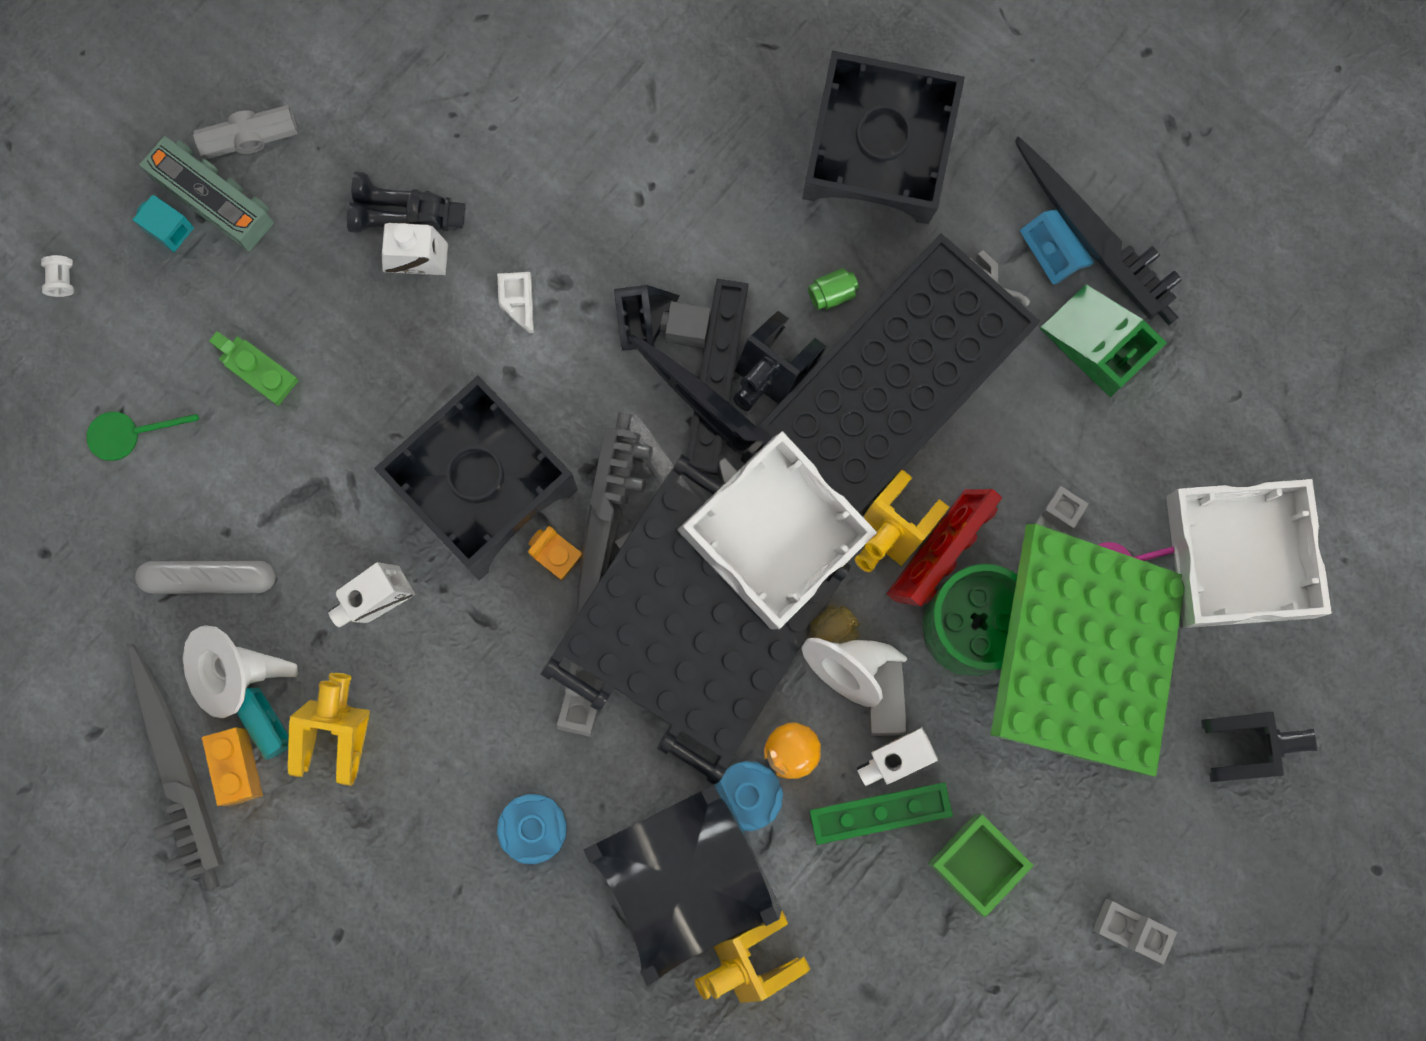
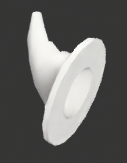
(851, 666)
(222, 672)

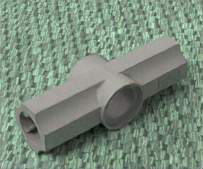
(245, 132)

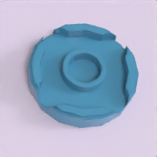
(753, 794)
(532, 828)

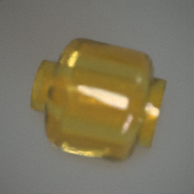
(835, 625)

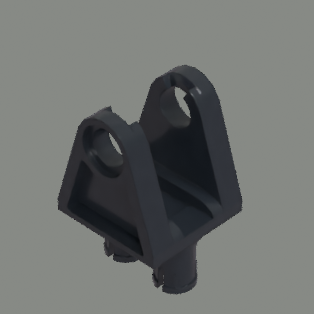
(768, 372)
(1279, 744)

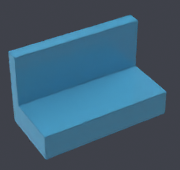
(1055, 246)

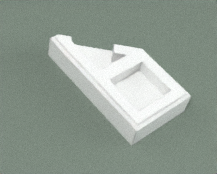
(516, 298)

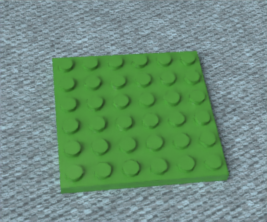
(1088, 652)

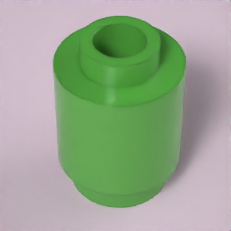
(833, 289)

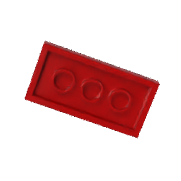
(944, 545)

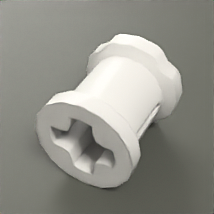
(57, 276)

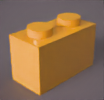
(232, 766)

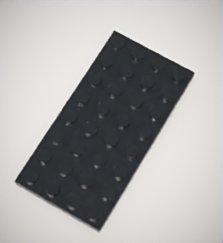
(901, 372)

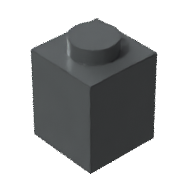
(686, 324)

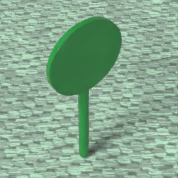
(115, 434)

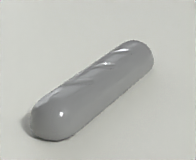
(205, 577)

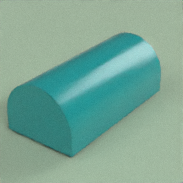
(263, 724)

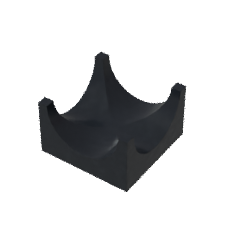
(883, 134)
(476, 475)
(685, 880)

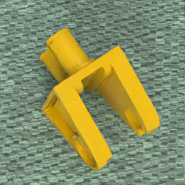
(894, 533)
(333, 715)
(738, 973)

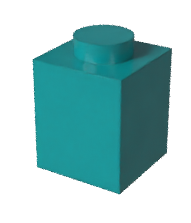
(162, 223)

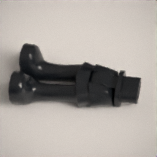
(422, 207)

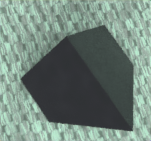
(641, 312)

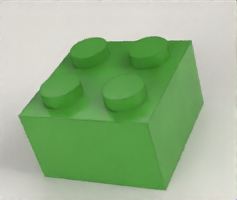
(980, 864)

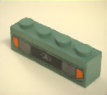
(207, 193)

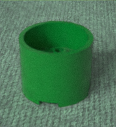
(947, 620)

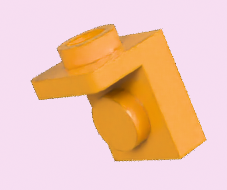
(554, 552)

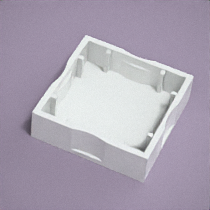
(776, 531)
(1248, 553)

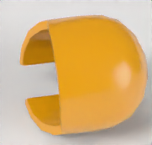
(793, 750)

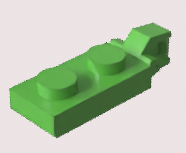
(255, 368)

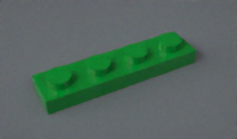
(880, 813)

